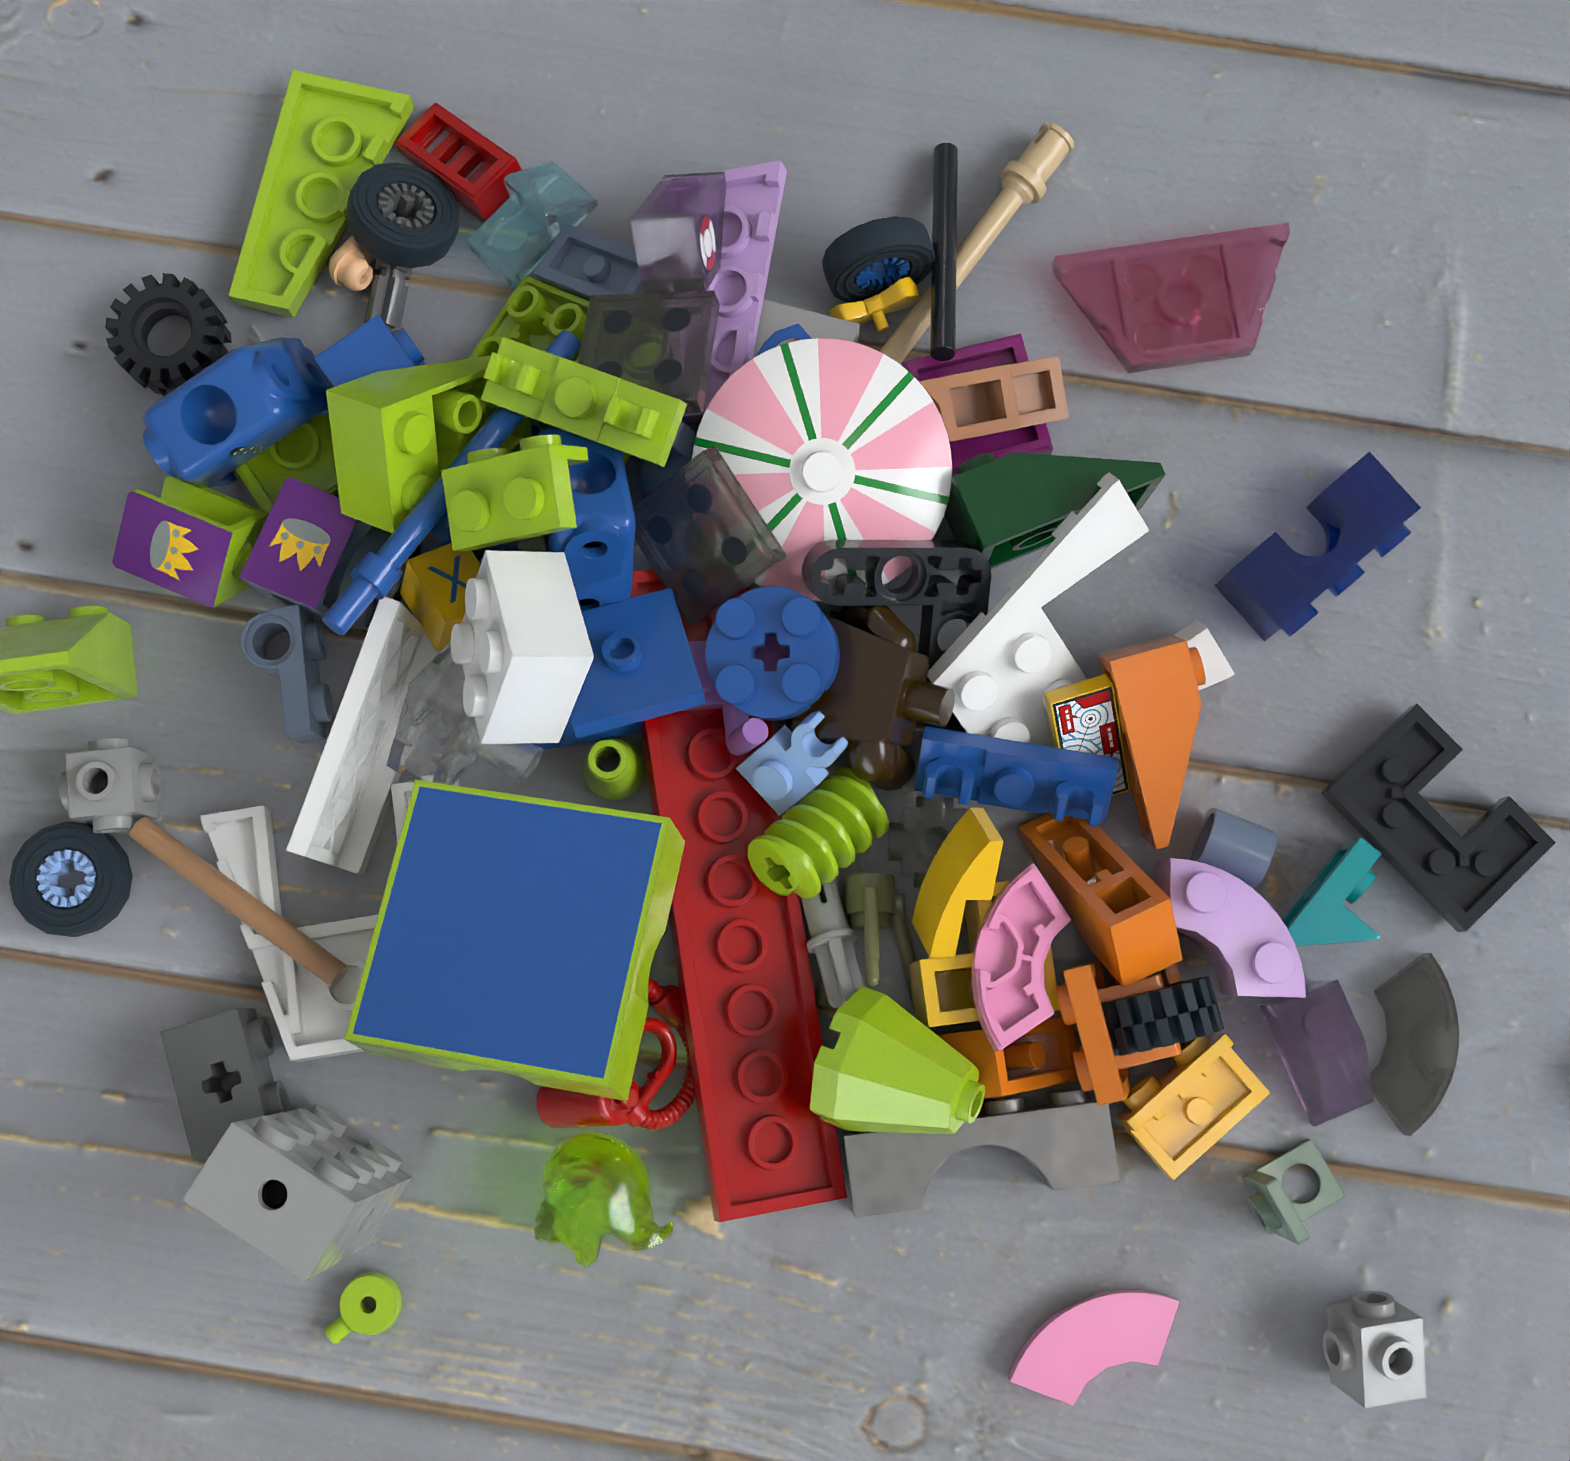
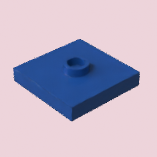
(638, 665)

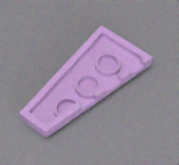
(747, 246)

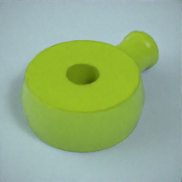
(353, 1309)

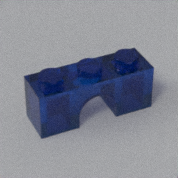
(1358, 514)

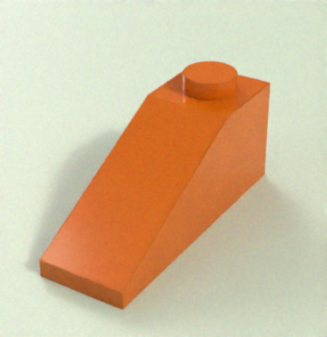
(1158, 722)
(1106, 896)

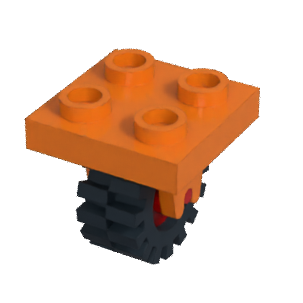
(1131, 1024)

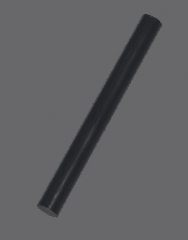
(945, 248)

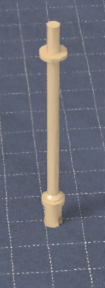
(1021, 184)

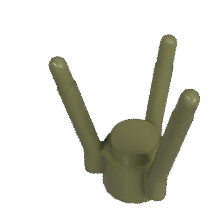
(870, 903)

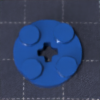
(743, 627)

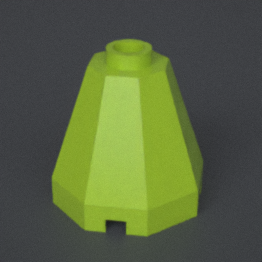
(892, 1073)

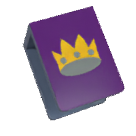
(303, 549)

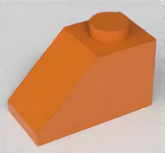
(1029, 1063)

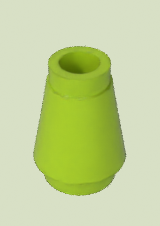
(621, 781)

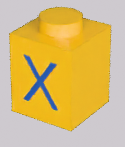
(436, 590)

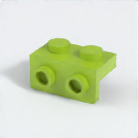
(511, 494)

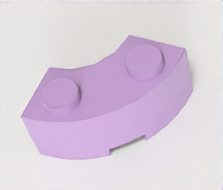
(1233, 928)

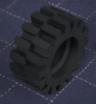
(149, 307)

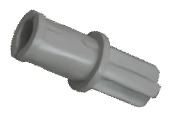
(833, 944)

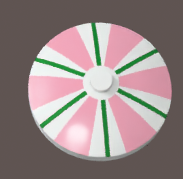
(832, 450)

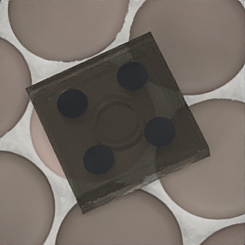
(654, 341)
(704, 536)

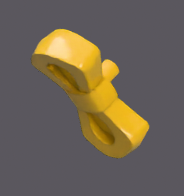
(895, 298)

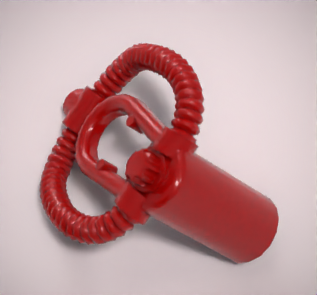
(579, 1110)

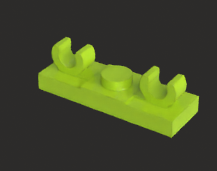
(583, 401)

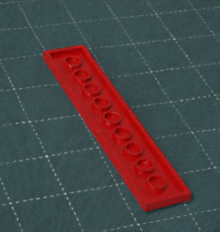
(738, 972)

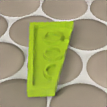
(318, 151)

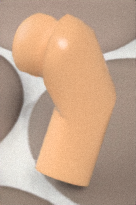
(351, 266)

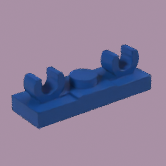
(1016, 775)

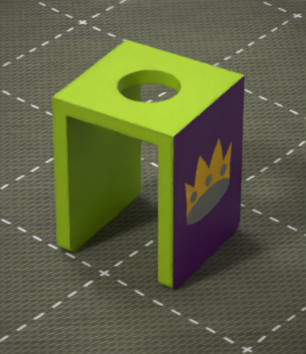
(188, 540)

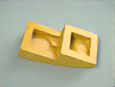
(959, 872)

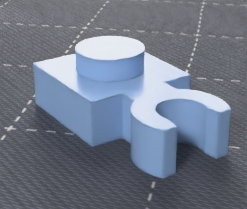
(790, 763)

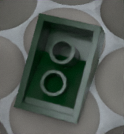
(1021, 498)

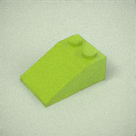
(65, 661)

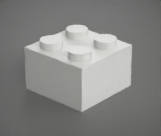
(521, 647)

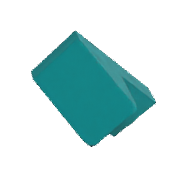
(1319, 913)

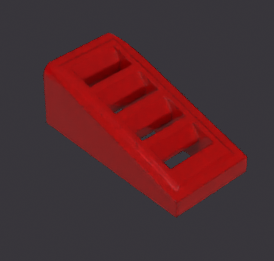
(485, 189)

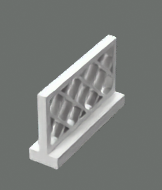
(352, 778)

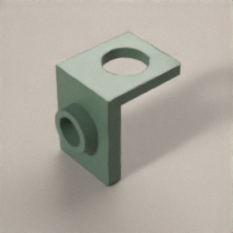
(1272, 1205)

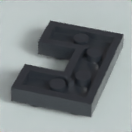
(1449, 870)

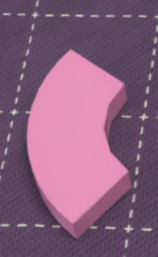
(1012, 957)
(1093, 1336)

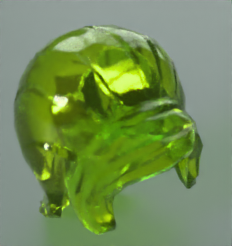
(596, 1189)

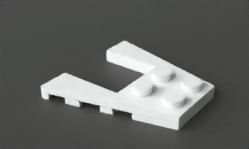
(1014, 651)
(305, 1008)

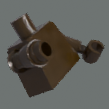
(878, 695)

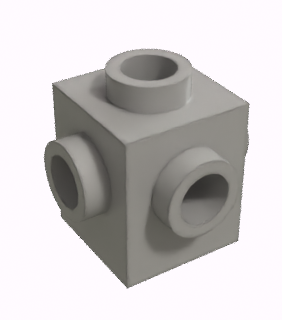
(131, 789)
(1376, 1349)

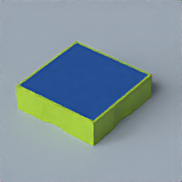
(518, 938)

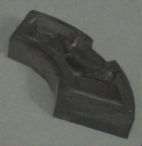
(1419, 1043)

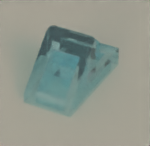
(530, 220)

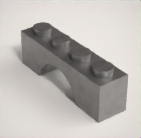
(1064, 1141)

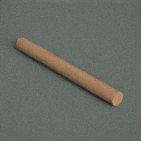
(238, 901)

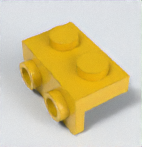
(1191, 1103)

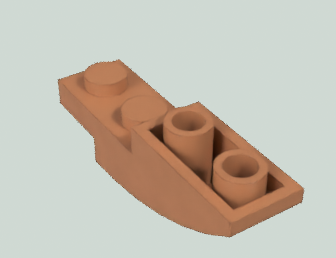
(999, 398)

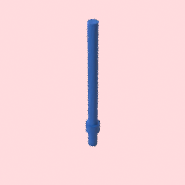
(378, 572)

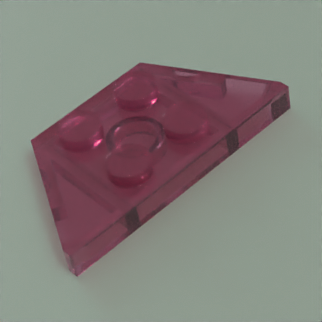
(1177, 296)

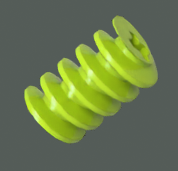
(818, 836)

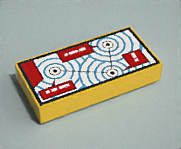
(1087, 721)

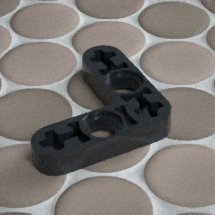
(939, 601)

